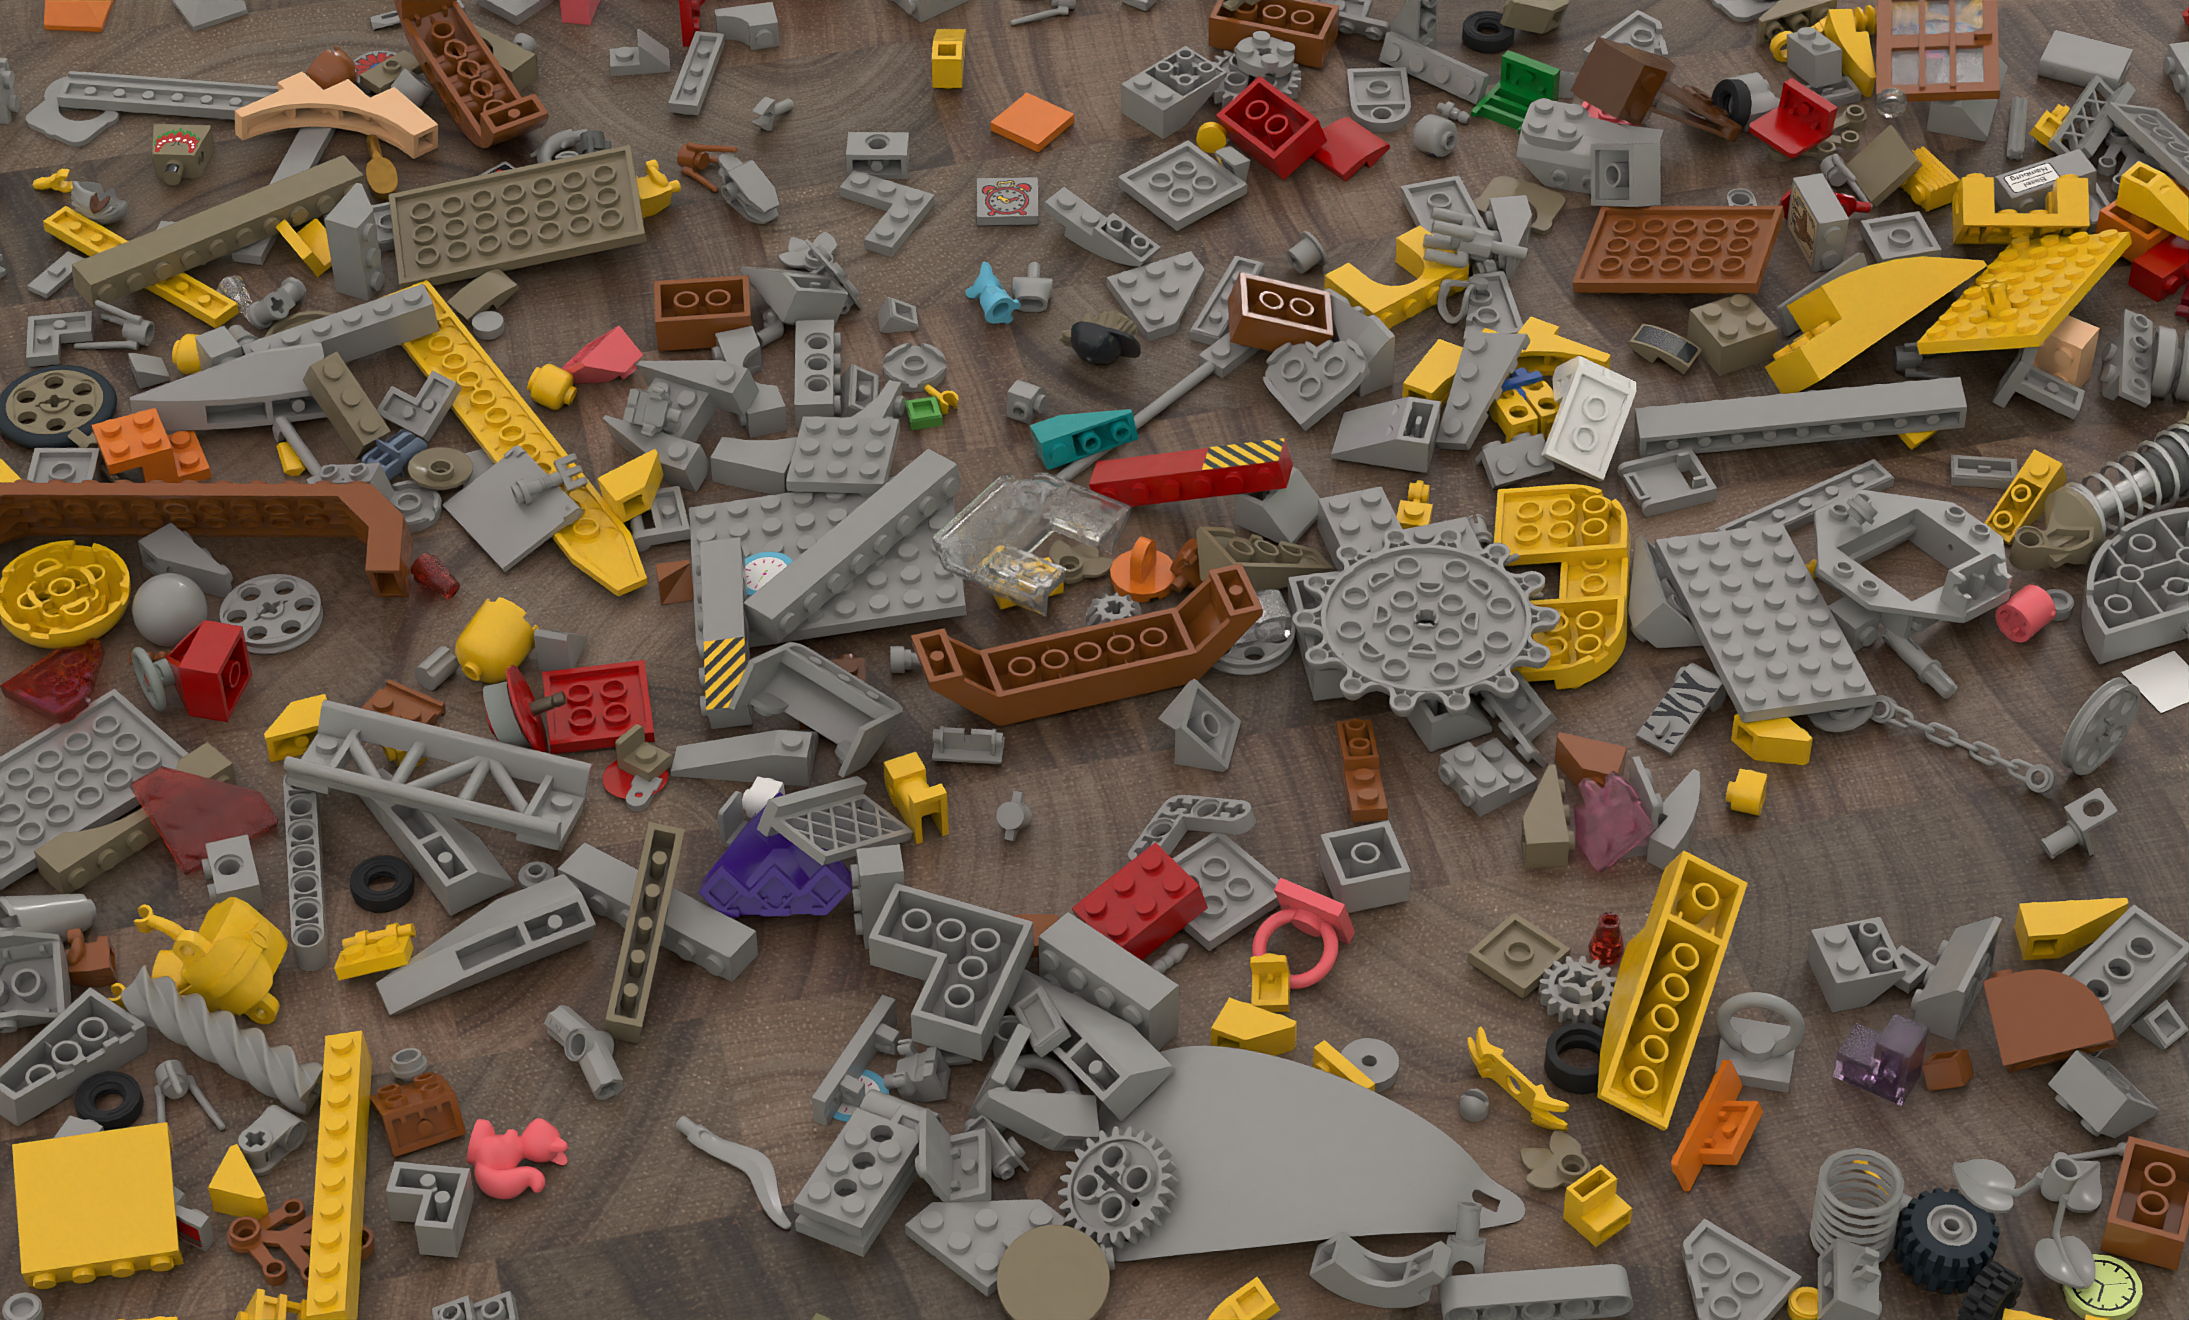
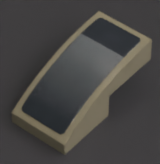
(1658, 342)

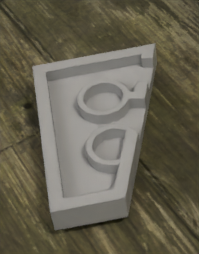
(1493, 307)

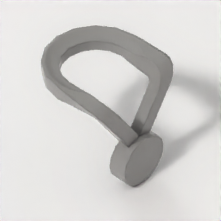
(1472, 284)

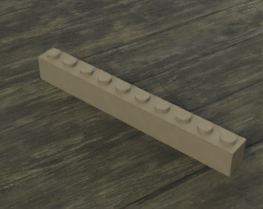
(214, 232)

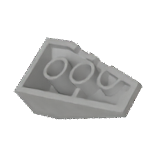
(1370, 335)
(775, 754)

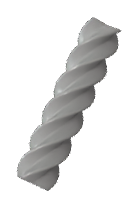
(219, 1041)

